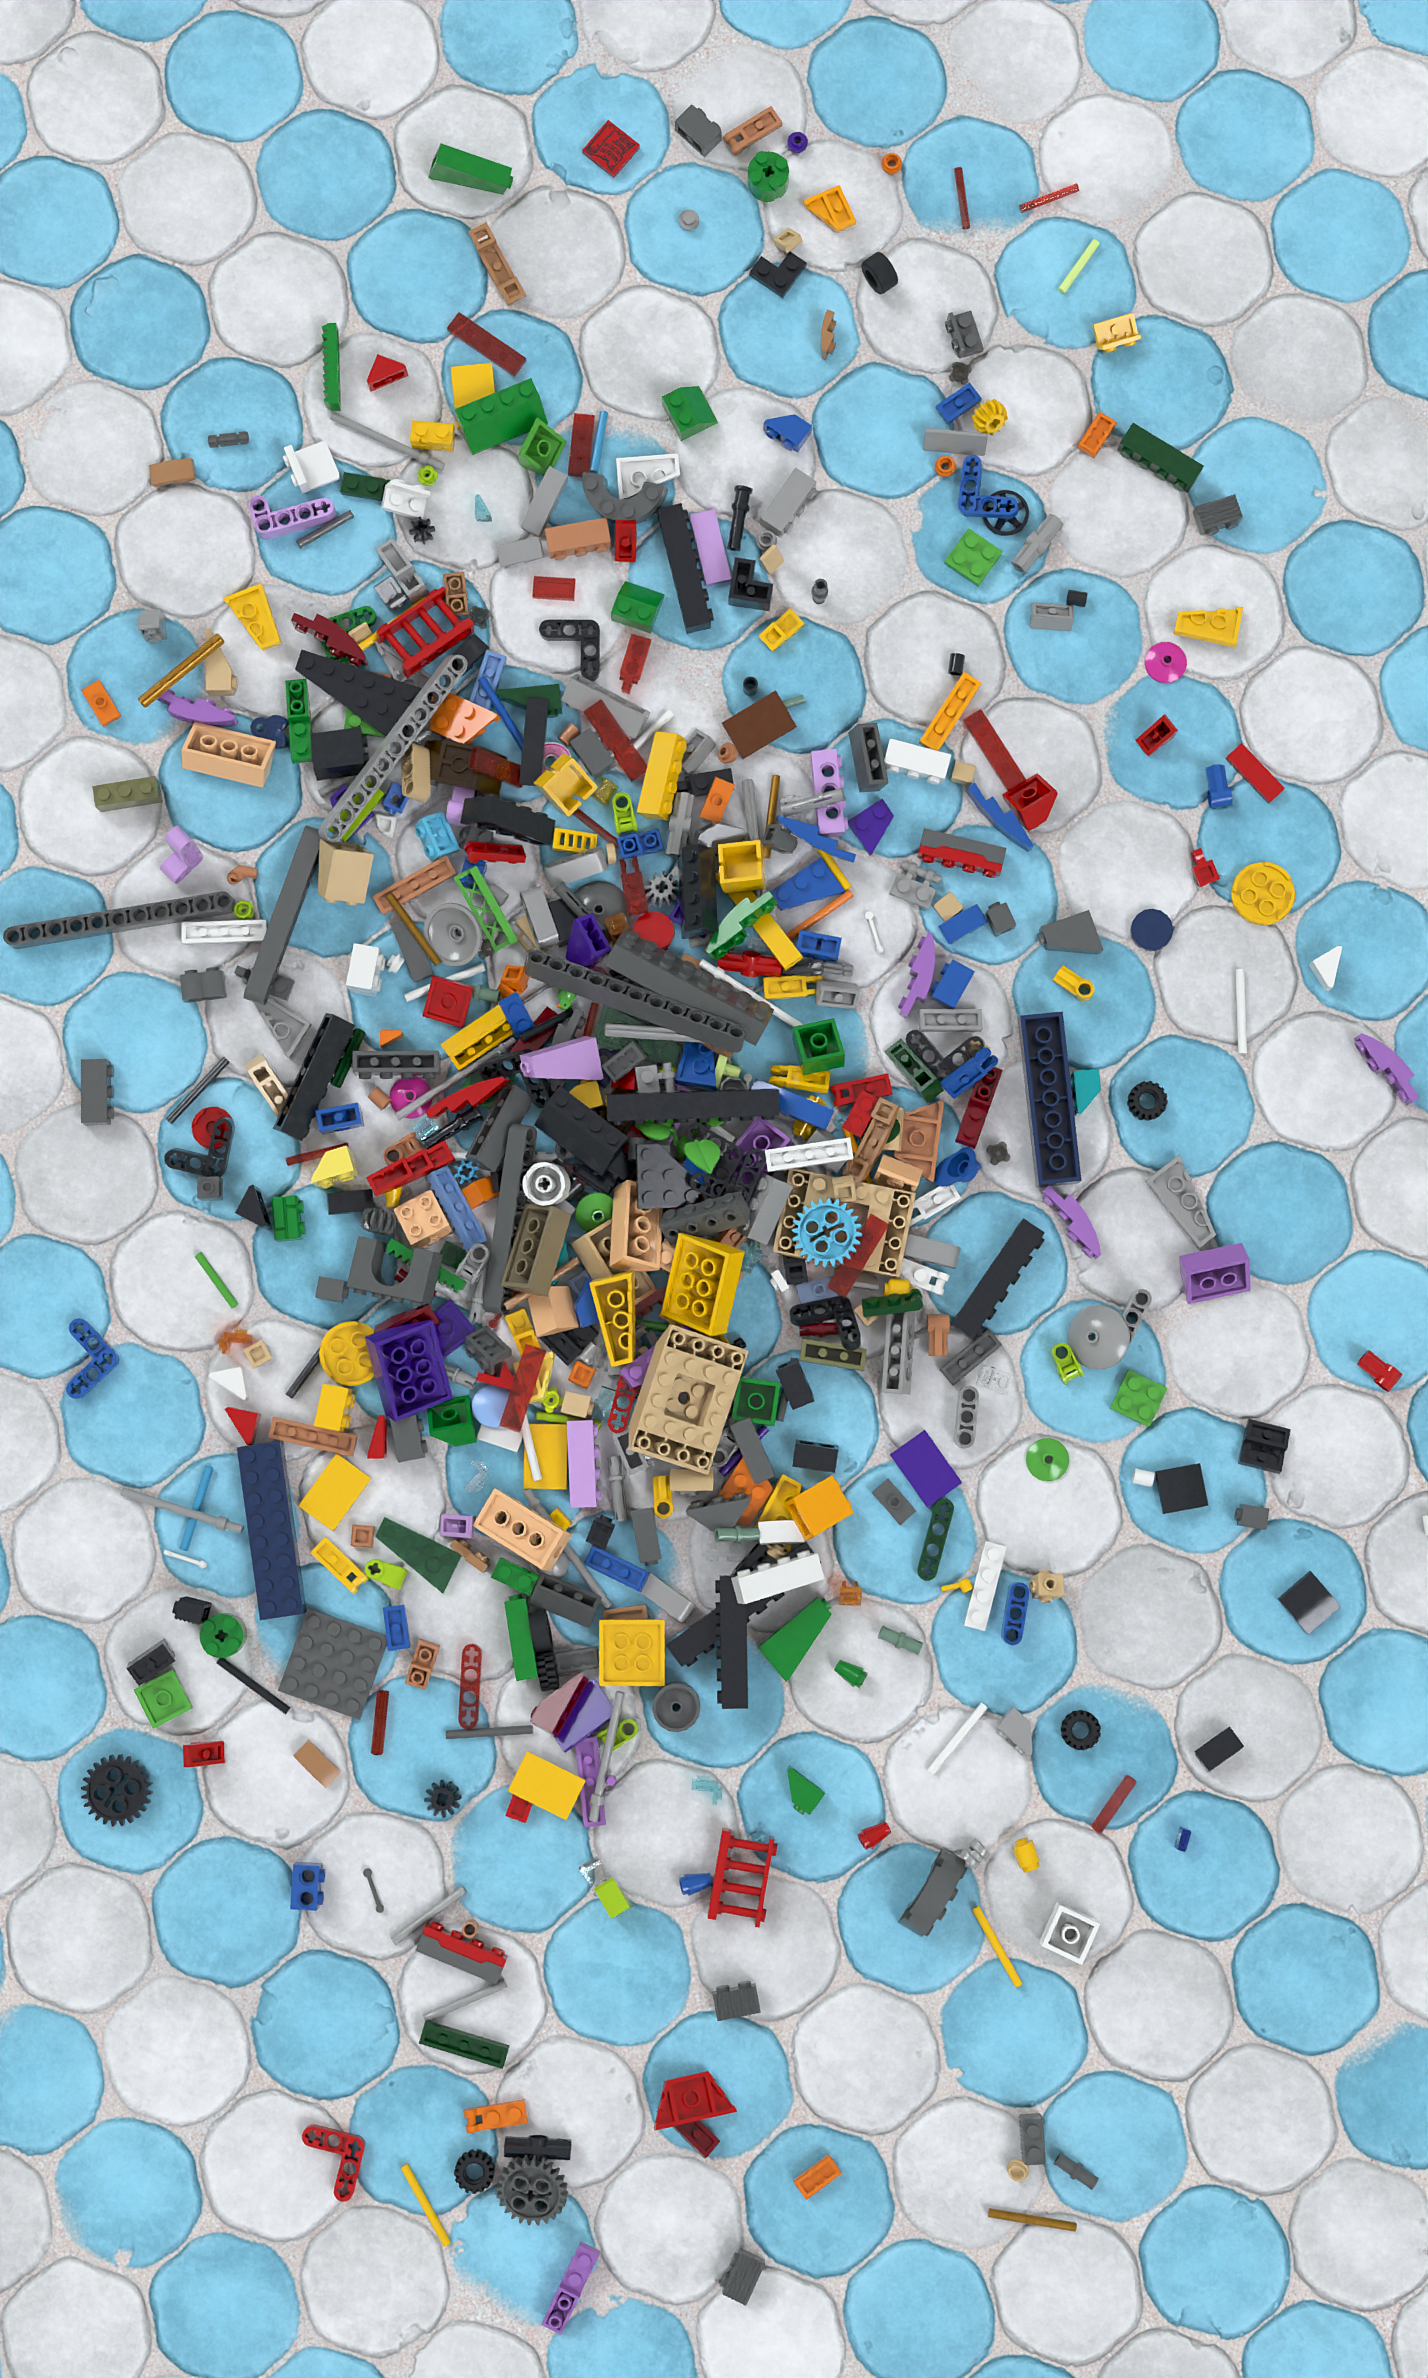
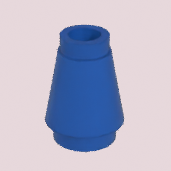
(694, 1883)

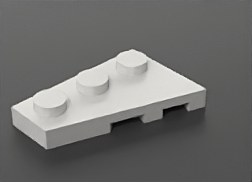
(635, 471)

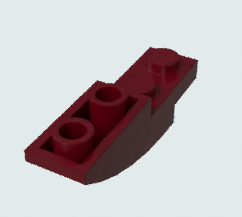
(338, 640)
(978, 1108)

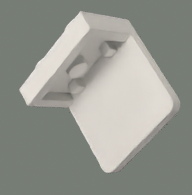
(311, 466)

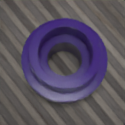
(797, 148)

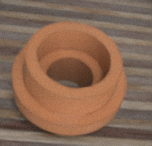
(727, 753)

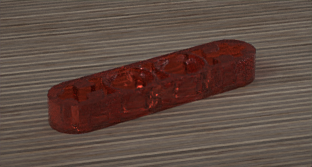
(473, 1686)

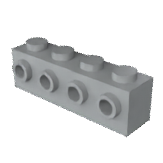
(584, 693)

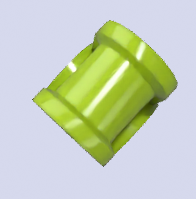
(624, 817)
(1066, 1364)
(389, 1575)
(621, 1737)

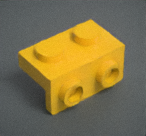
(1116, 332)

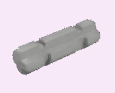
(836, 968)

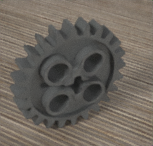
(532, 2190)

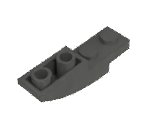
(566, 1034)

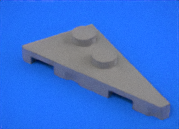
(394, 664)
(285, 1025)

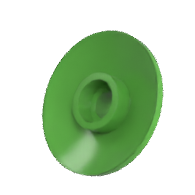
(589, 1206)
(1036, 1459)

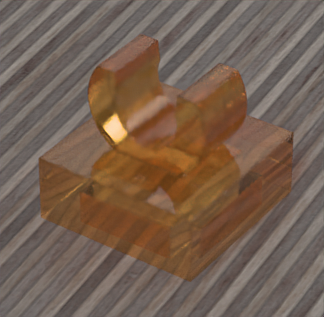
(850, 1595)

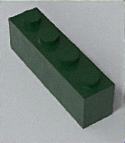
(1160, 458)

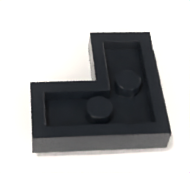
(778, 278)

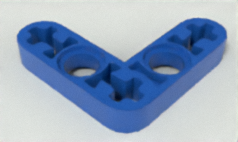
(978, 501)
(98, 1355)

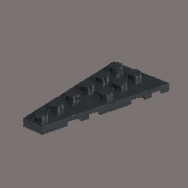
(368, 695)

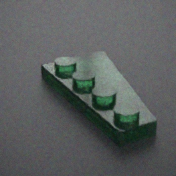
(423, 1554)

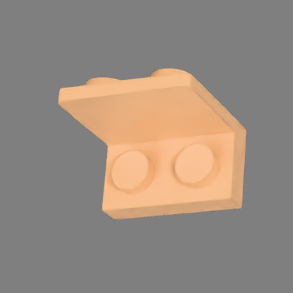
(423, 1220)

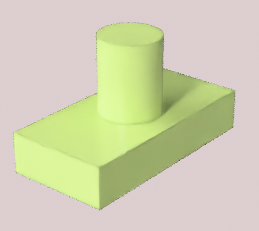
(725, 1069)

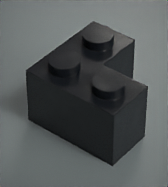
(745, 591)

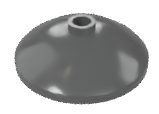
(606, 896)

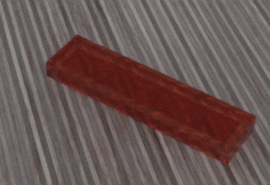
(486, 344)
(616, 740)
(994, 750)
(850, 1270)
(522, 1388)

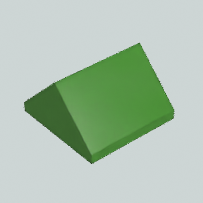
(541, 448)

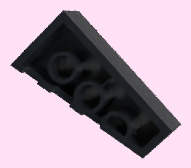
(508, 819)

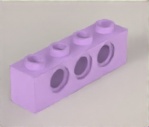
(828, 760)

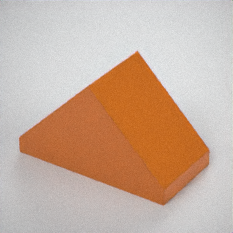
(479, 1192)

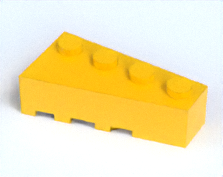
(616, 1313)

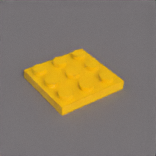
(632, 1652)

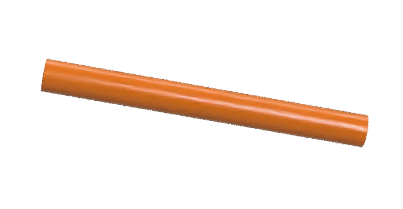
(820, 914)

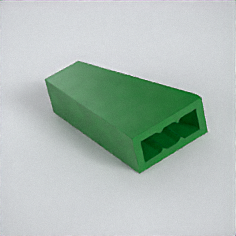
(469, 170)
(520, 1638)
(792, 1641)

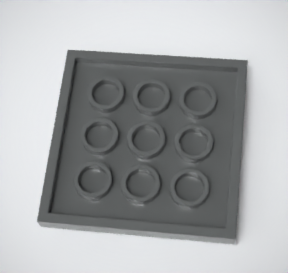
(333, 1663)

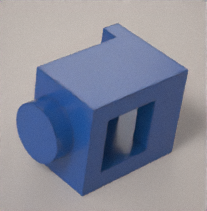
(394, 789)
(467, 881)

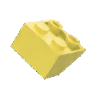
(334, 1167)

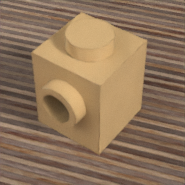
(577, 1405)

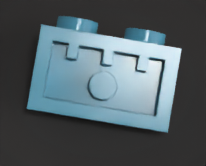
(436, 836)

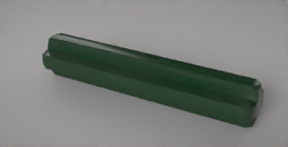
(346, 1062)

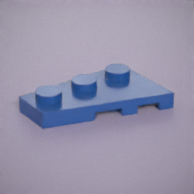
(808, 885)
(696, 1067)

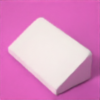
(500, 1437)

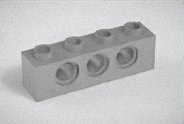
(898, 1353)

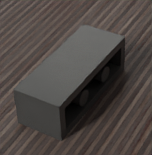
(868, 757)
(96, 1092)
(565, 1599)

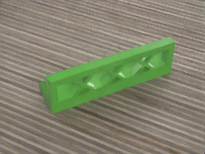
(493, 905)

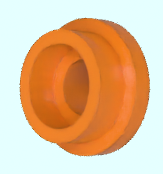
(894, 158)
(947, 461)

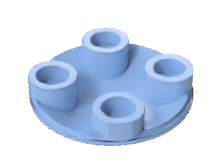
(489, 1405)

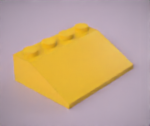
(702, 1284)

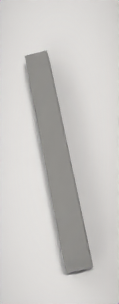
(383, 751)

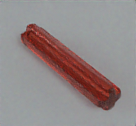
(379, 1722)
(1113, 1804)

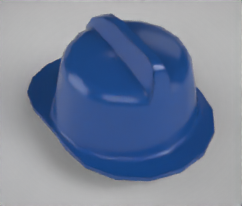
(957, 1167)

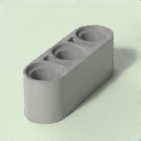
(576, 866)
(539, 917)
(932, 1251)
(1138, 1310)
(960, 1426)
(667, 1598)

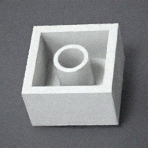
(365, 970)
(1069, 1933)

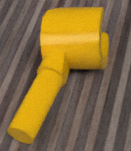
(965, 1585)

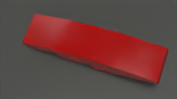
(473, 1094)
(410, 1169)

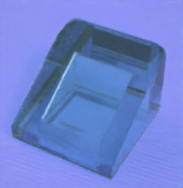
(481, 511)
(425, 1127)

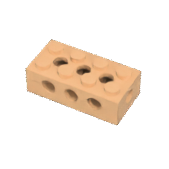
(509, 1533)

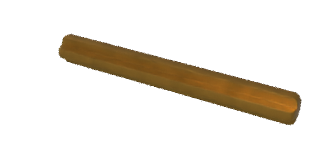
(181, 670)

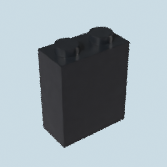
(339, 753)

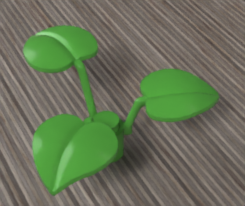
(703, 1153)

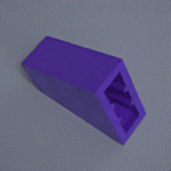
(587, 942)

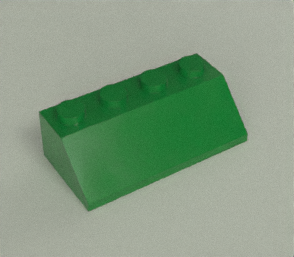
(500, 416)

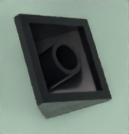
(253, 1208)

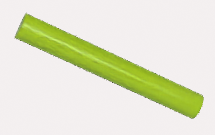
(557, 1418)

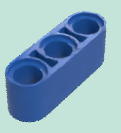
(1008, 1622)

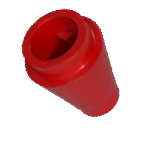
(873, 1835)

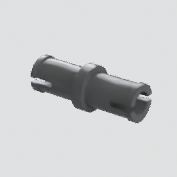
(819, 591)
(1076, 2171)

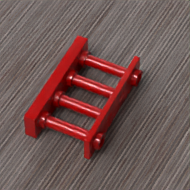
(428, 651)
(725, 1863)

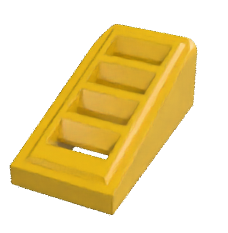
(575, 834)

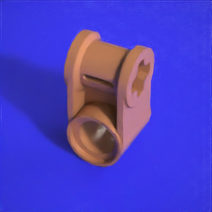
(403, 1147)

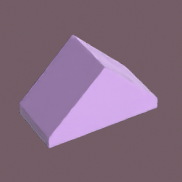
(457, 1525)

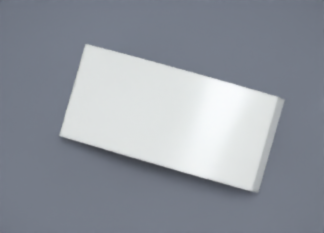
(779, 1532)

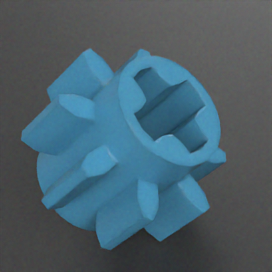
(461, 1170)

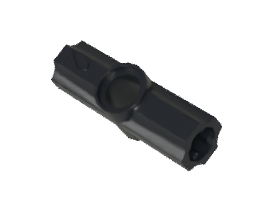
(537, 2145)

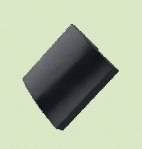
(570, 1343)
(1264, 1446)
(1181, 1488)
(1308, 1602)

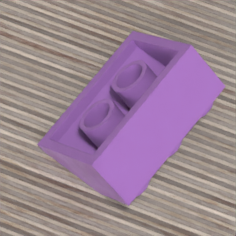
(762, 1136)
(1215, 1273)

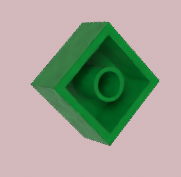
(818, 1046)
(757, 1400)

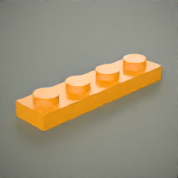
(950, 712)

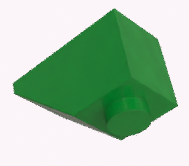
(803, 1792)

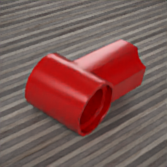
(1384, 1374)

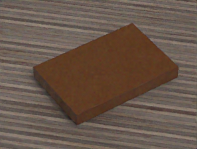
(759, 724)

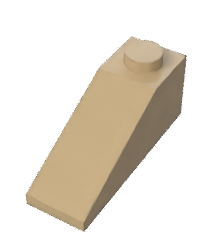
(219, 675)
(267, 1082)

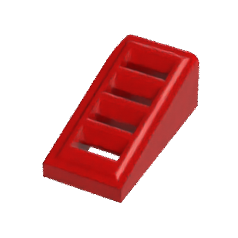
(378, 1444)

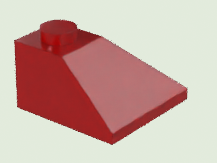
(1031, 801)

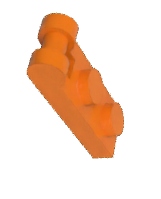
(496, 2115)

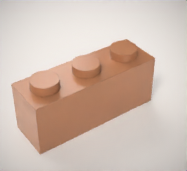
(578, 539)

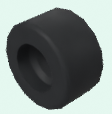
(879, 273)

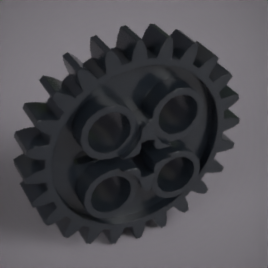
(132, 1801)

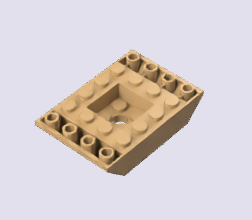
(886, 1203)
(691, 1430)

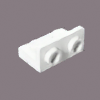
(404, 499)

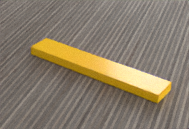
(769, 932)

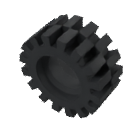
(1160, 1101)
(547, 1670)
(1090, 1739)
(470, 2184)

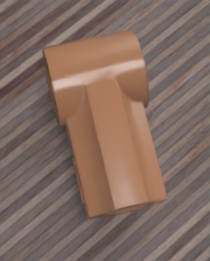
(938, 1328)

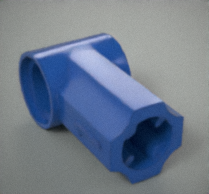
(1219, 792)

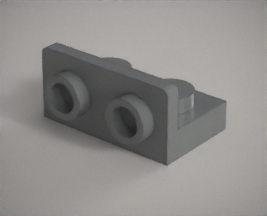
(964, 334)
(486, 1349)

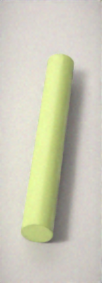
(1078, 266)

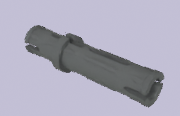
(573, 902)

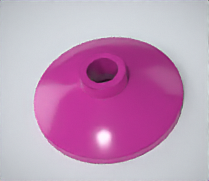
(1159, 669)
(402, 1088)

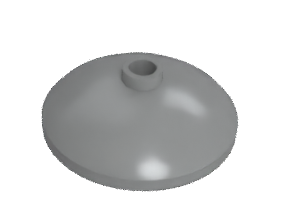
(443, 936)
(1110, 1341)

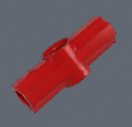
(750, 964)

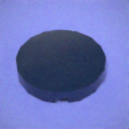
(1151, 930)

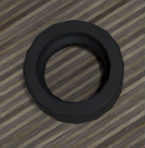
(540, 1631)

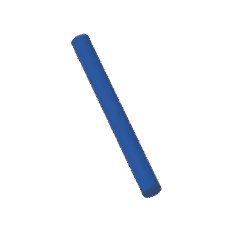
(501, 711)

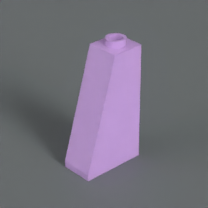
(566, 1060)

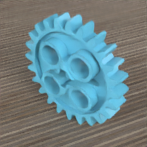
(818, 1215)

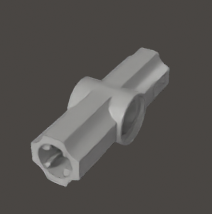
(1037, 543)
(679, 823)

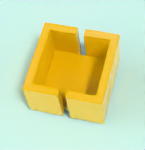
(563, 782)
(743, 865)
(334, 1408)

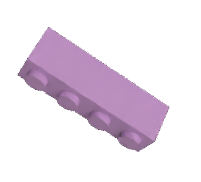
(581, 1463)

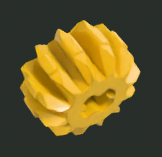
(989, 417)

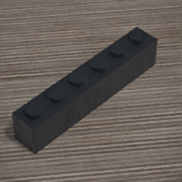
(684, 569)
(314, 1076)
(997, 1279)
(733, 1647)

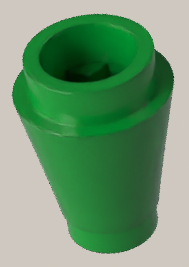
(851, 1673)

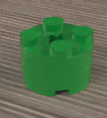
(777, 170)
(218, 1646)

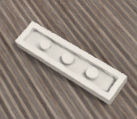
(223, 931)
(809, 1154)
(984, 1586)

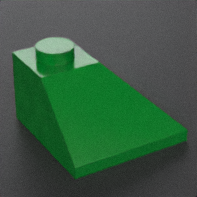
(453, 1421)

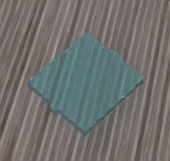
(604, 1406)

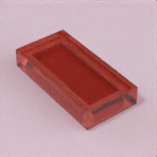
(554, 588)

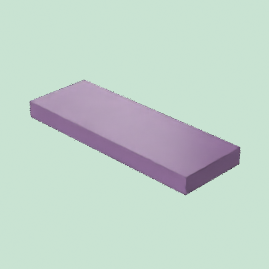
(710, 547)

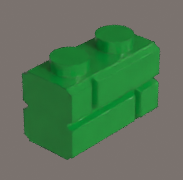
(287, 1218)
(515, 1576)

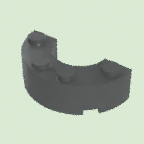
(635, 508)
(934, 1894)

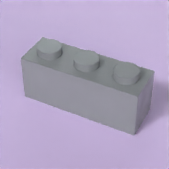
(788, 503)
(765, 1208)

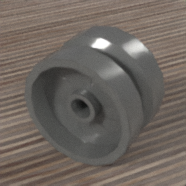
(676, 1693)

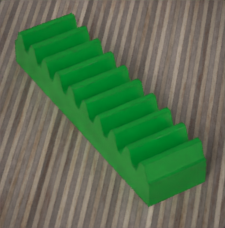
(331, 367)
(444, 1275)

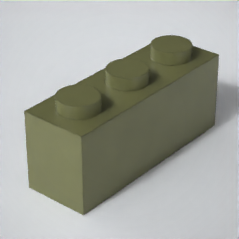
(127, 794)
(832, 1355)

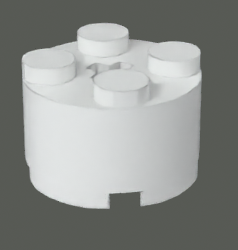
(540, 1174)

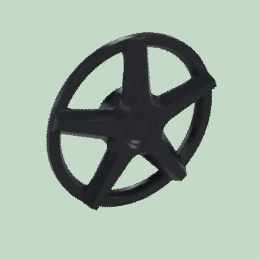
(1000, 522)

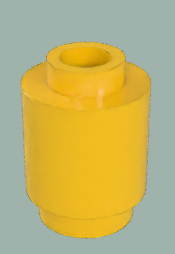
(1026, 1854)

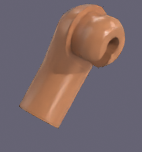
(240, 873)

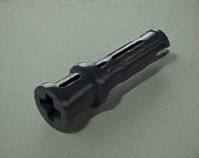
(740, 508)
(461, 1122)

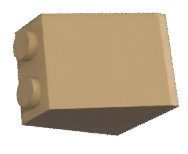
(343, 872)

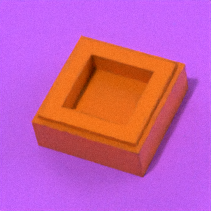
(582, 1374)

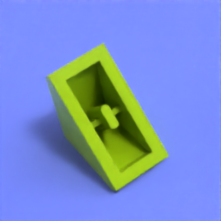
(613, 1898)

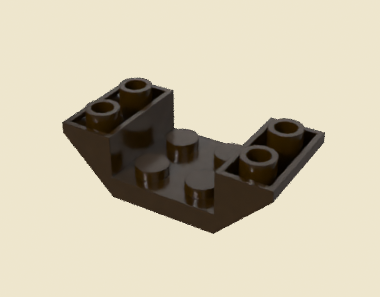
(451, 767)

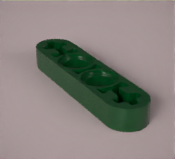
(939, 1540)

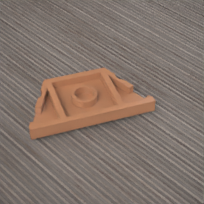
(921, 1138)

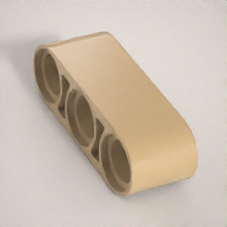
(416, 773)

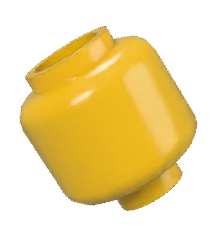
(897, 1286)

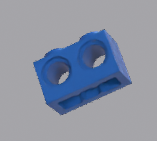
(818, 946)
(301, 1885)

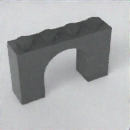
(416, 1287)

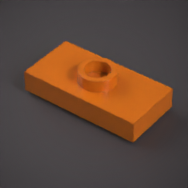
(1096, 434)
(101, 703)
(717, 799)
(817, 2176)

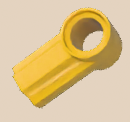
(1072, 982)
(662, 1494)

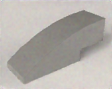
(544, 501)
(402, 571)

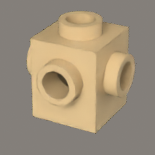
(1046, 1586)

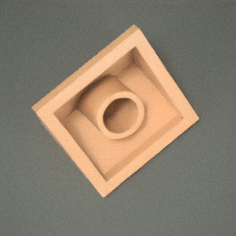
(897, 1175)
(553, 1312)

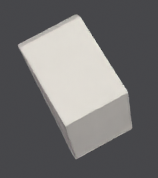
(1326, 967)
(233, 1380)

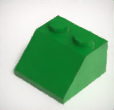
(688, 411)
(637, 607)

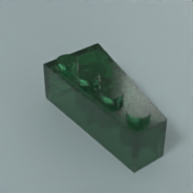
(656, 1050)

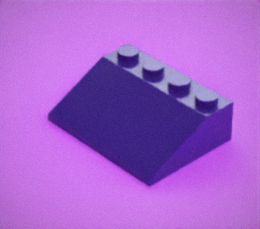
(408, 1369)

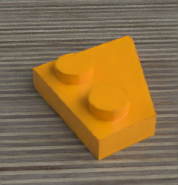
(831, 209)

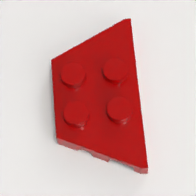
(691, 2100)

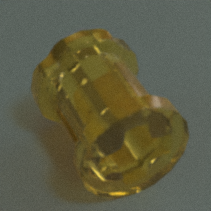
(605, 792)

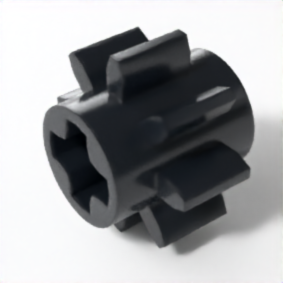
(427, 530)

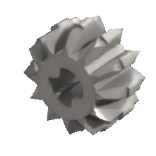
(655, 884)

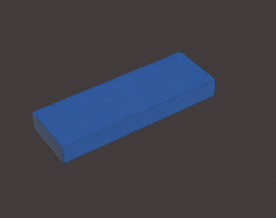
(617, 1568)

